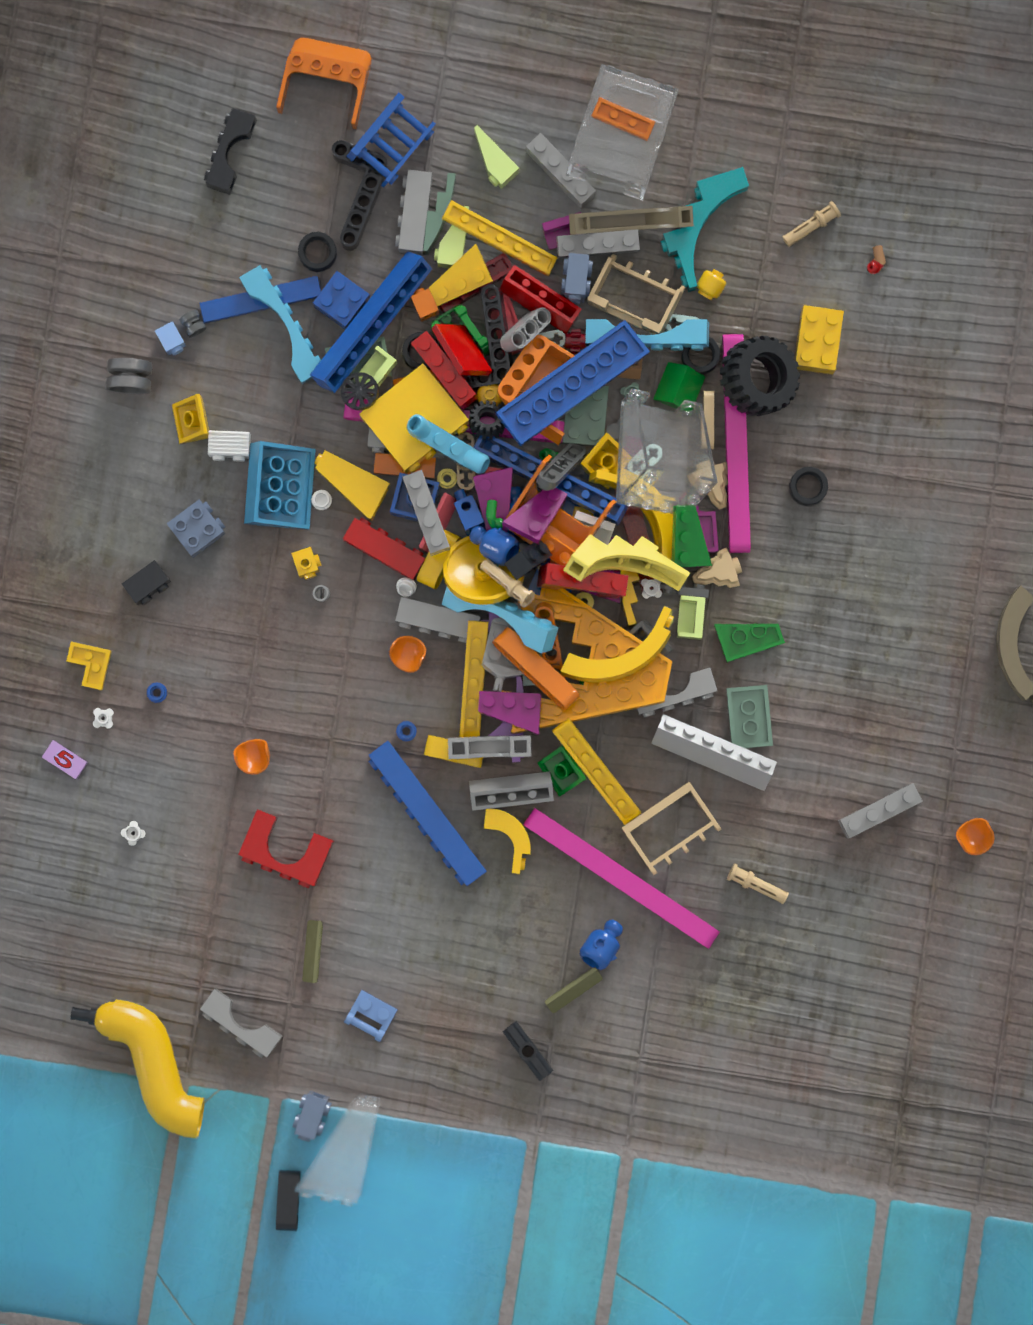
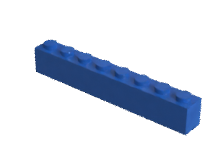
(371, 321)
(526, 465)
(427, 813)

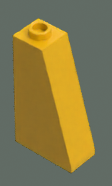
(355, 484)

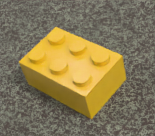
(818, 339)

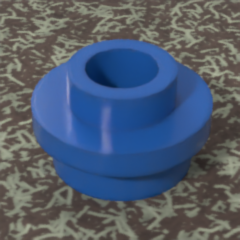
(150, 692)
(401, 726)

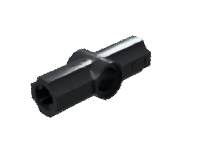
(536, 1062)

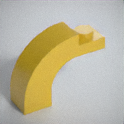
(508, 824)

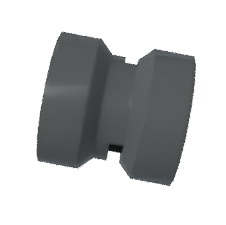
(192, 323)

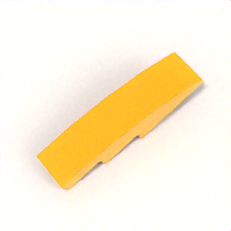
(630, 597)

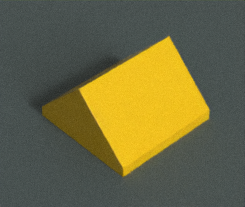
(191, 419)
(603, 456)

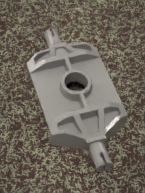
(494, 660)

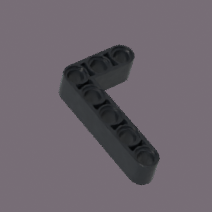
(363, 193)
(494, 345)

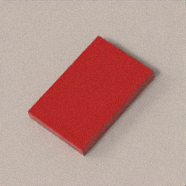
(461, 349)

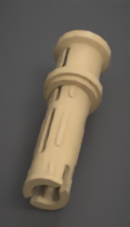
(819, 219)
(514, 587)
(748, 880)

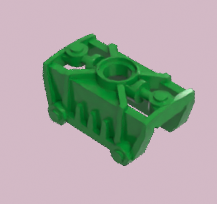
(461, 313)

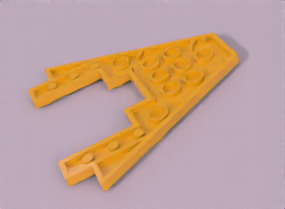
(606, 642)

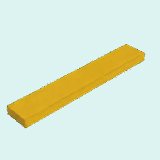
(499, 238)
(473, 678)
(596, 771)

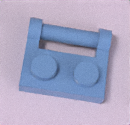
(374, 1009)

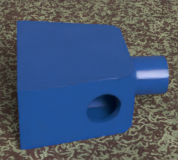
(471, 517)

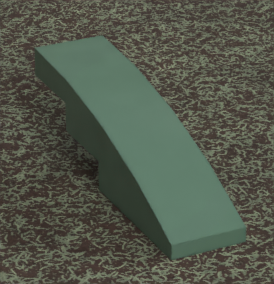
(434, 218)

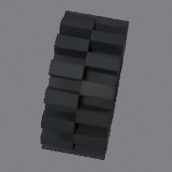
(483, 429)

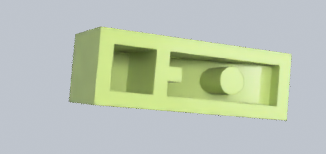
(497, 163)
(450, 247)

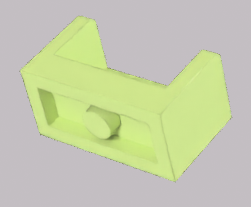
(378, 366)
(691, 617)

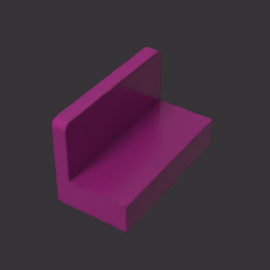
(556, 228)

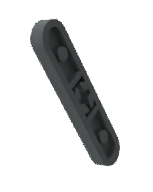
(568, 459)

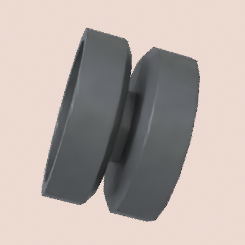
(129, 375)

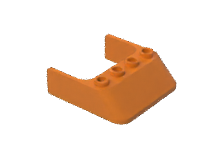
(329, 62)
(532, 365)
(565, 531)

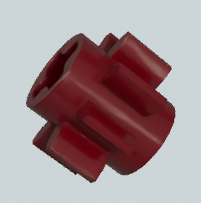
(575, 341)

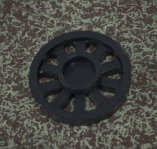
(359, 391)

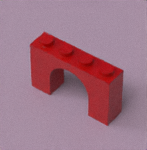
(603, 583)
(256, 849)

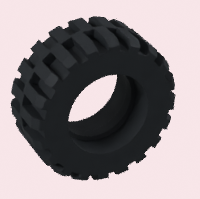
(781, 370)

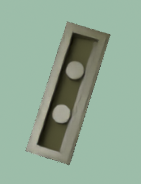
(312, 951)
(573, 990)

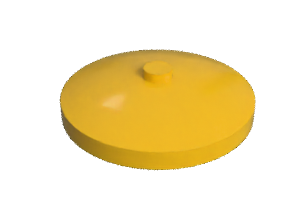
(466, 578)

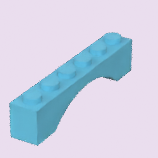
(260, 288)
(690, 333)
(533, 631)

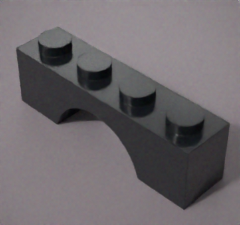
(238, 127)

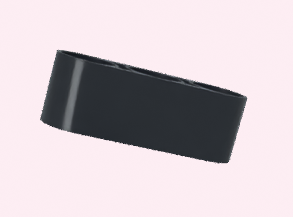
(287, 1200)

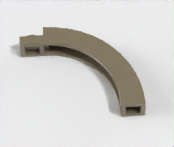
(631, 220)
(1007, 643)

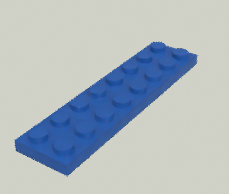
(572, 383)

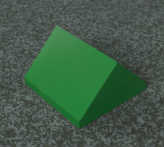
(679, 384)
(563, 770)

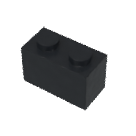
(528, 559)
(146, 583)

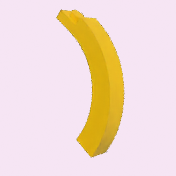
(660, 522)
(620, 667)

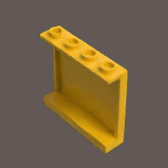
(413, 395)

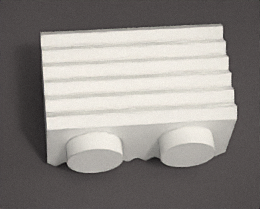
(229, 445)

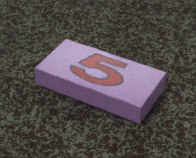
(64, 759)

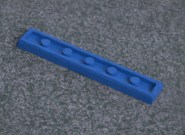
(243, 304)

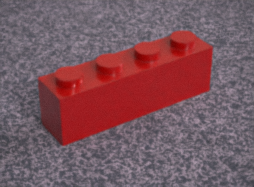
(535, 295)
(444, 370)
(384, 549)

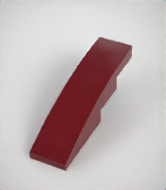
(498, 269)

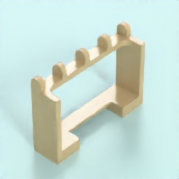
(644, 324)
(659, 807)

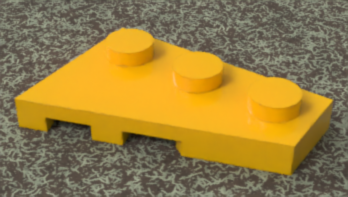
(462, 277)

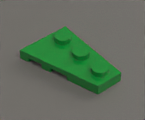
(688, 539)
(747, 639)

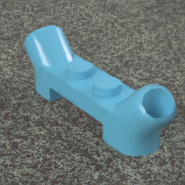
(447, 444)

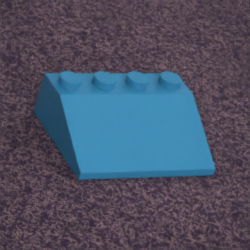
(279, 485)

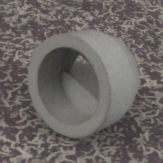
(317, 593)

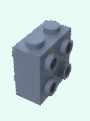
(575, 285)
(197, 528)
(310, 1123)

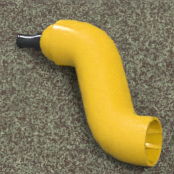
(152, 1061)

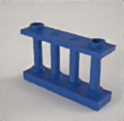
(372, 136)

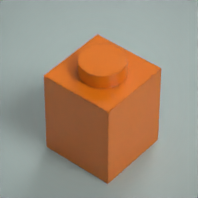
(424, 304)

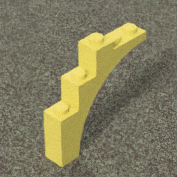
(621, 555)

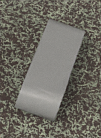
(525, 330)

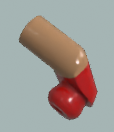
(878, 262)

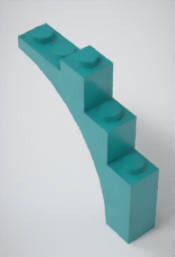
(712, 194)

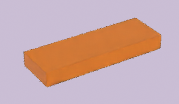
(623, 119)
(387, 465)

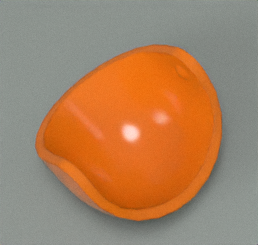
(407, 653)
(252, 756)
(975, 836)

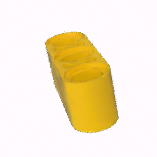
(432, 569)
(438, 748)

